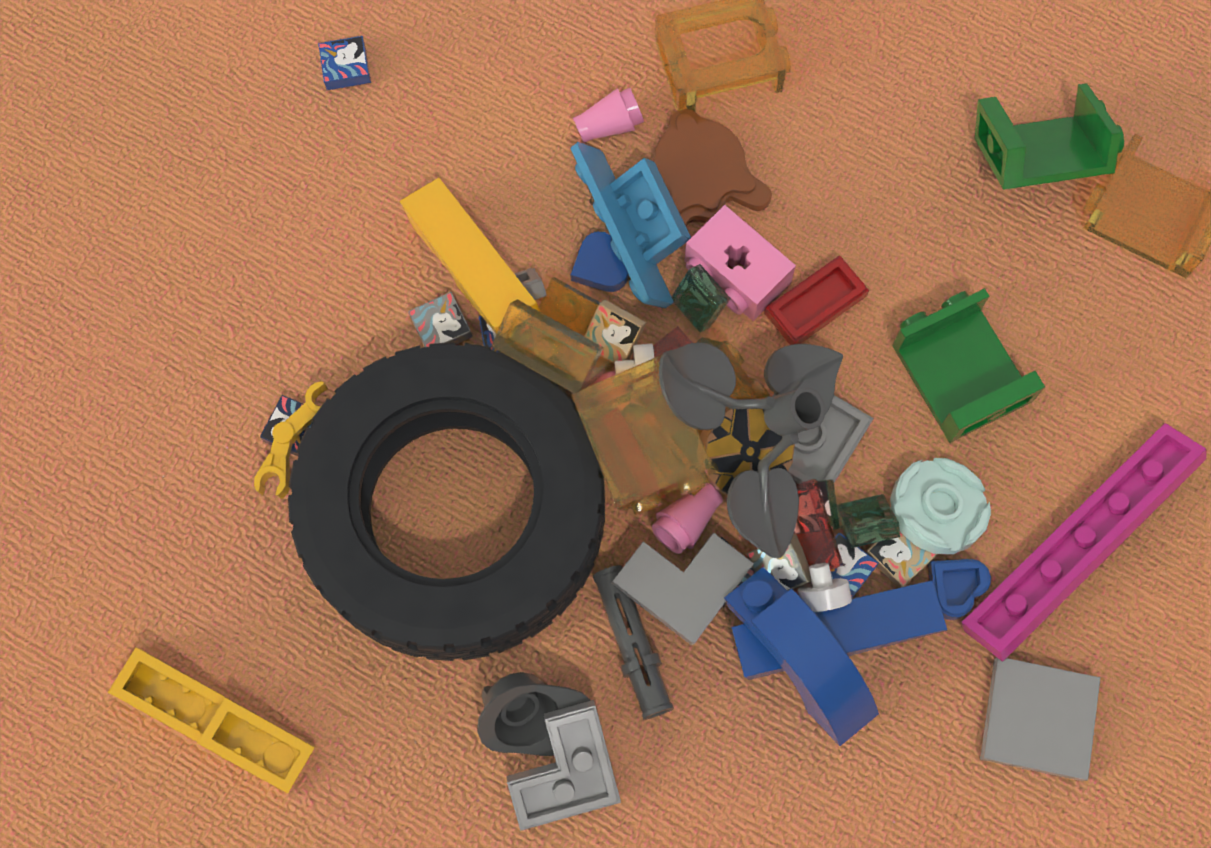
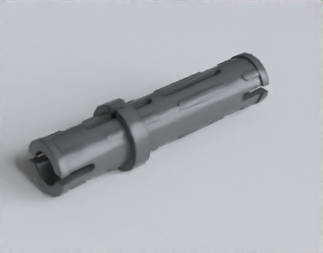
(652, 698)

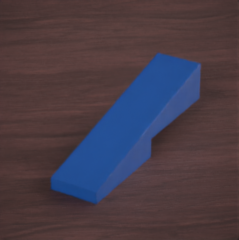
(859, 627)

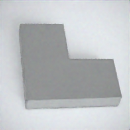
(688, 598)
(577, 780)

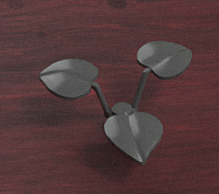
(803, 377)

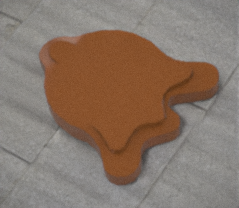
(706, 168)

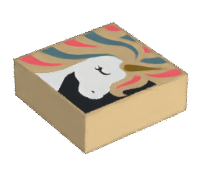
(615, 331)
(900, 559)

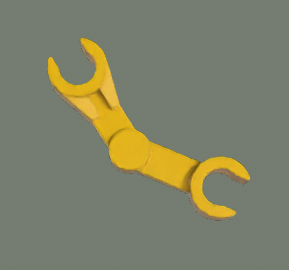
(284, 436)

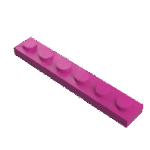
(1083, 541)

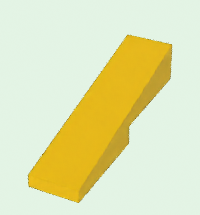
(465, 252)
(211, 719)

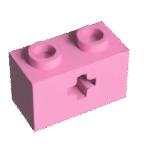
(733, 242)

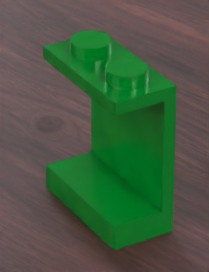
(1049, 148)
(962, 366)

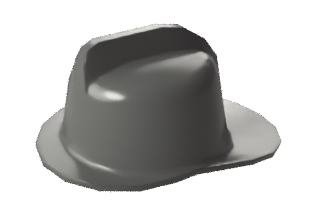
(516, 710)

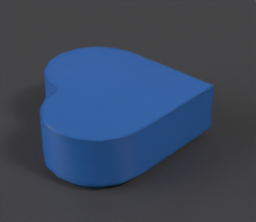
(598, 264)
(958, 584)

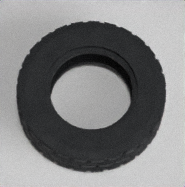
(380, 415)

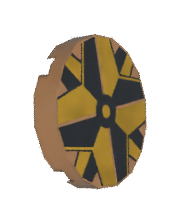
(741, 445)

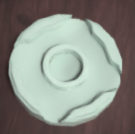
(940, 506)

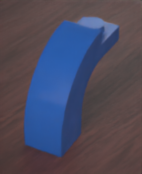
(807, 653)

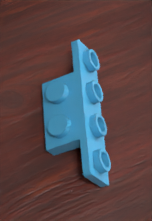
(638, 217)

